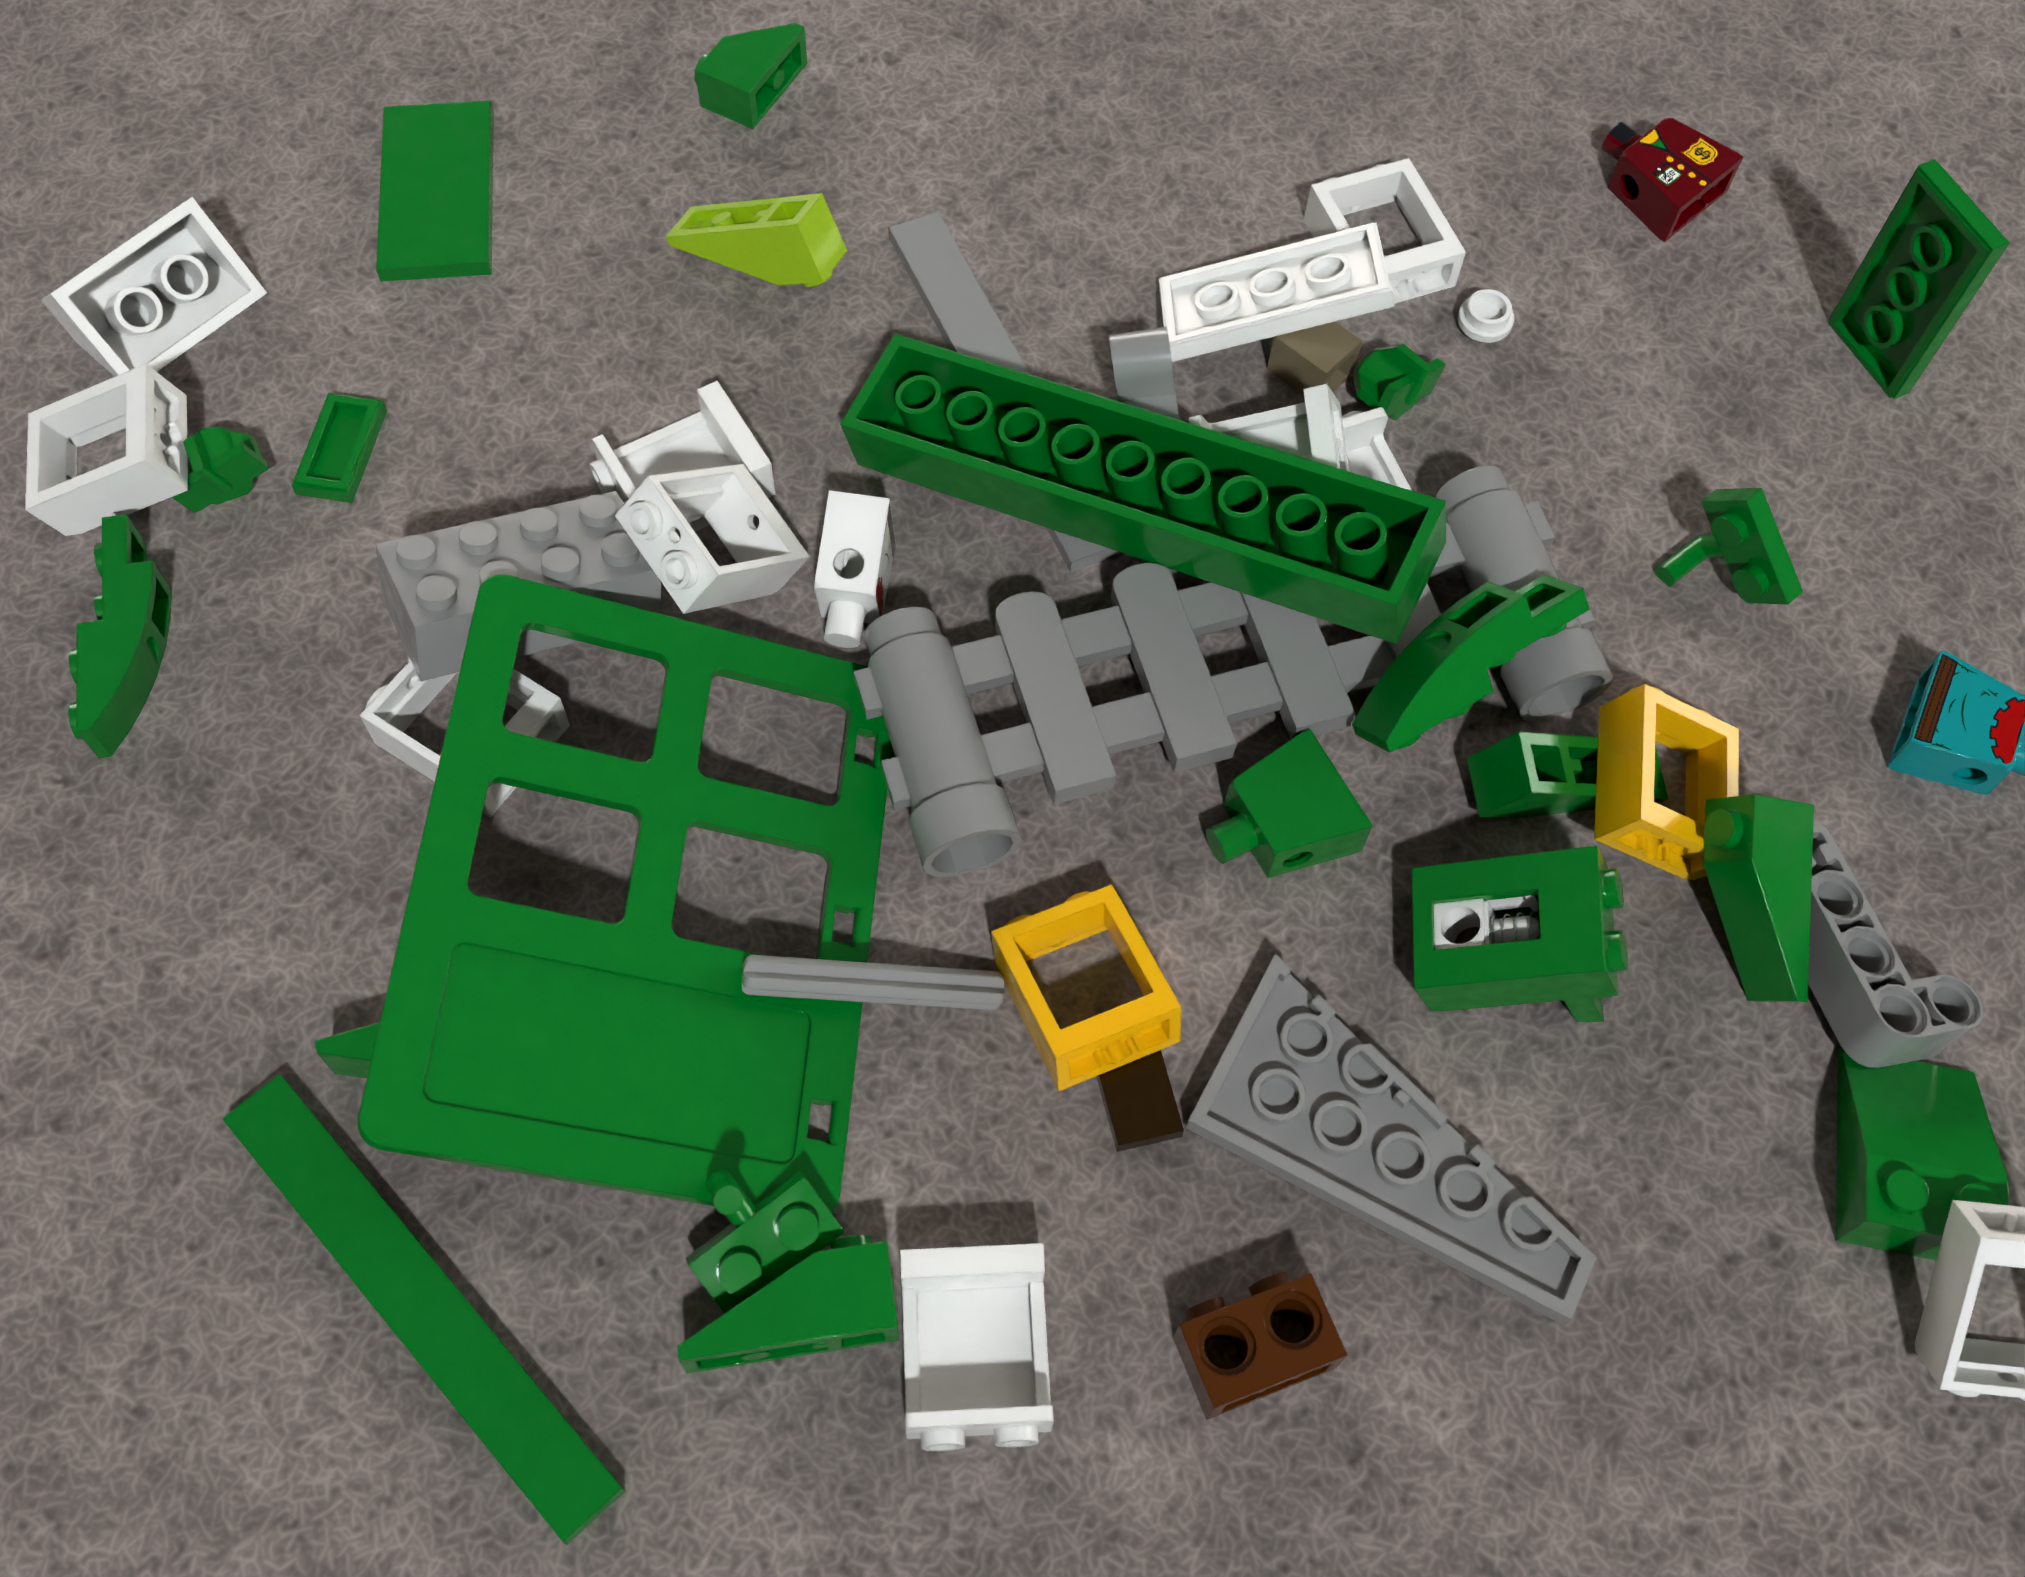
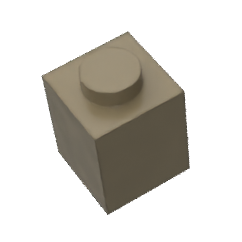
(1314, 356)

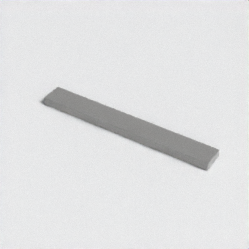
(969, 326)

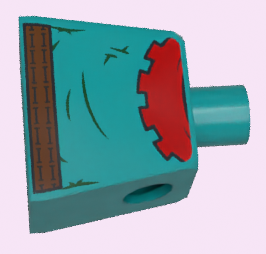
(1961, 728)

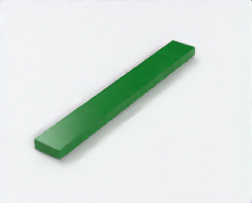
(425, 1310)

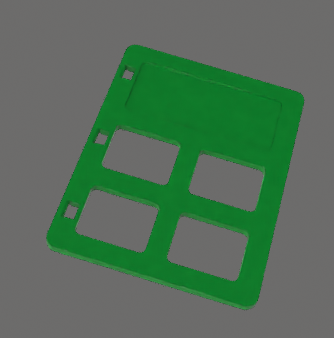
(618, 1043)

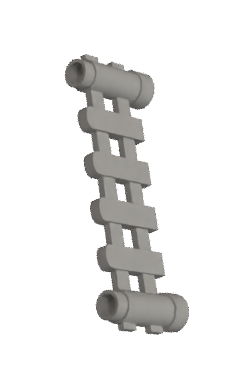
(954, 772)

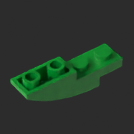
(125, 646)
(1449, 660)

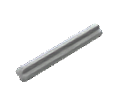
(871, 982)

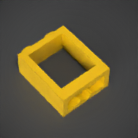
(1626, 771)
(1106, 1038)

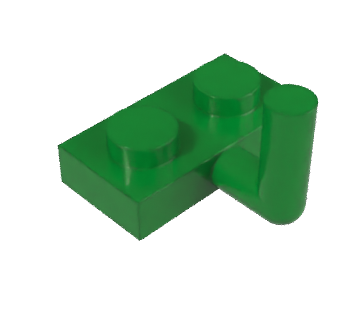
(1749, 544)
(761, 1238)

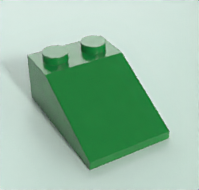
(1906, 1150)

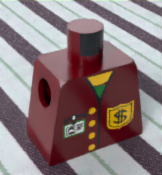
(1668, 173)

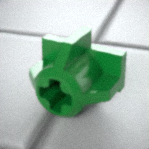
(1395, 379)
(219, 467)

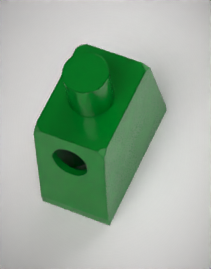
(1290, 811)

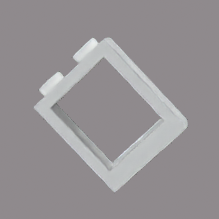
(1412, 271)
(148, 474)
(729, 502)
(405, 697)
(1967, 1366)

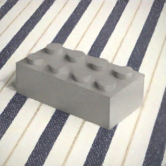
(571, 545)

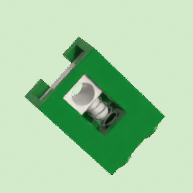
(1505, 962)

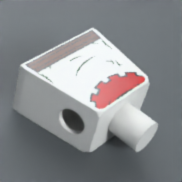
(853, 564)

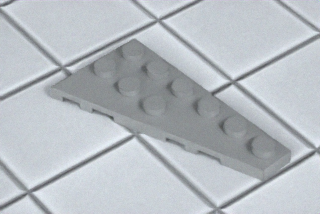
(1360, 1135)

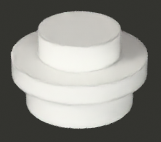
(1486, 316)

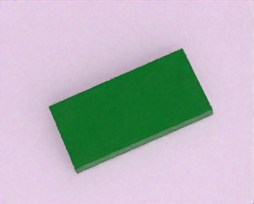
(436, 191)
(1916, 279)

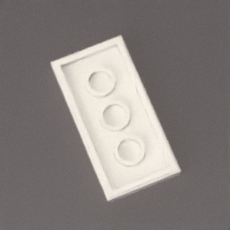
(1275, 292)

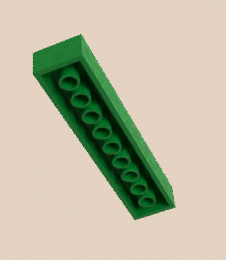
(1150, 486)

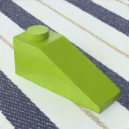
(770, 238)

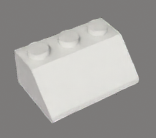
(156, 293)

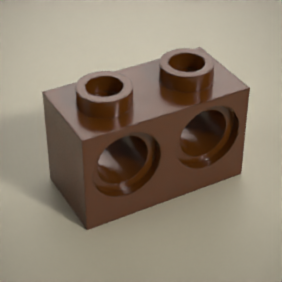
(1265, 1359)

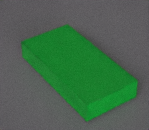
(339, 448)

